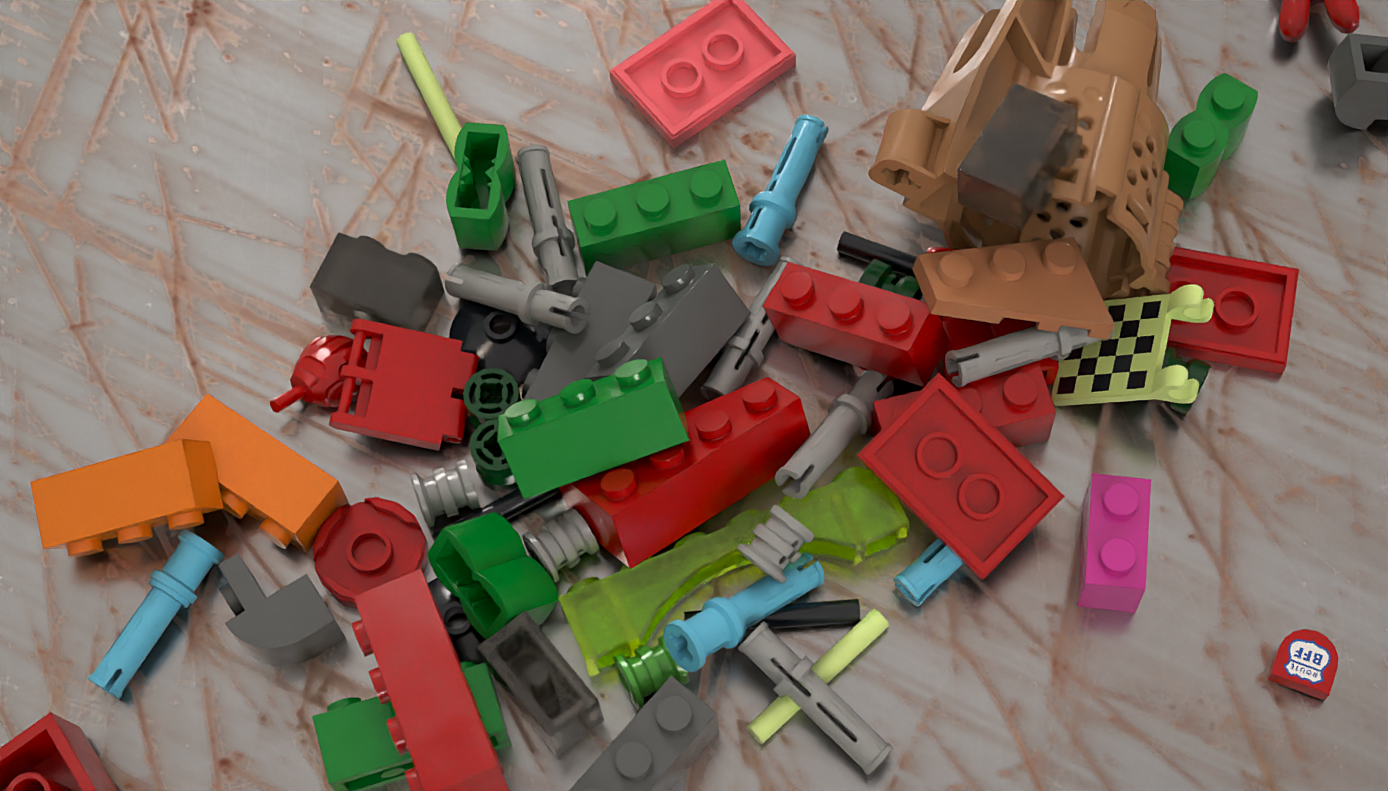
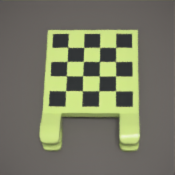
(1132, 360)

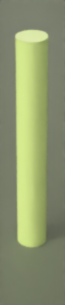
(430, 89)
(826, 668)

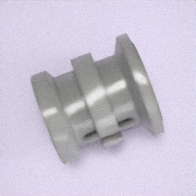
(445, 492)
(561, 543)
(776, 543)

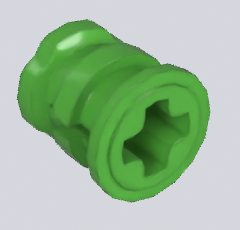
(647, 671)

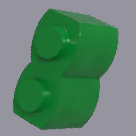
(1208, 135)
(481, 186)
(491, 573)

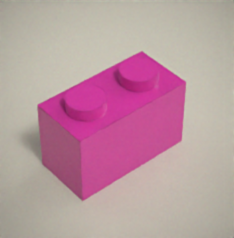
(1114, 543)

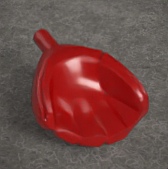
(318, 372)

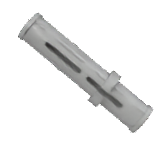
(552, 239)
(532, 302)
(745, 347)
(1014, 351)
(847, 418)
(866, 748)

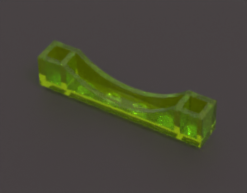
(619, 613)

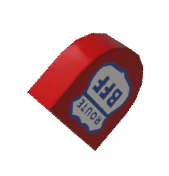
(1305, 663)

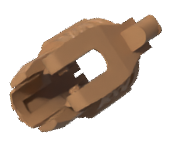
(1119, 173)

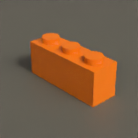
(263, 476)
(127, 497)

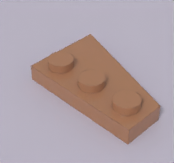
(1017, 281)

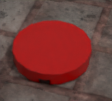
(367, 548)

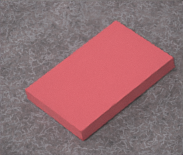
(702, 69)

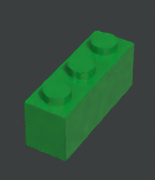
(656, 217)
(592, 427)
(360, 748)

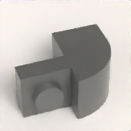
(1360, 79)
(280, 628)

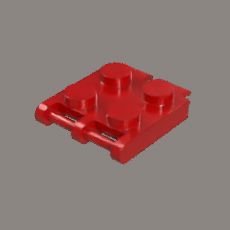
(405, 386)

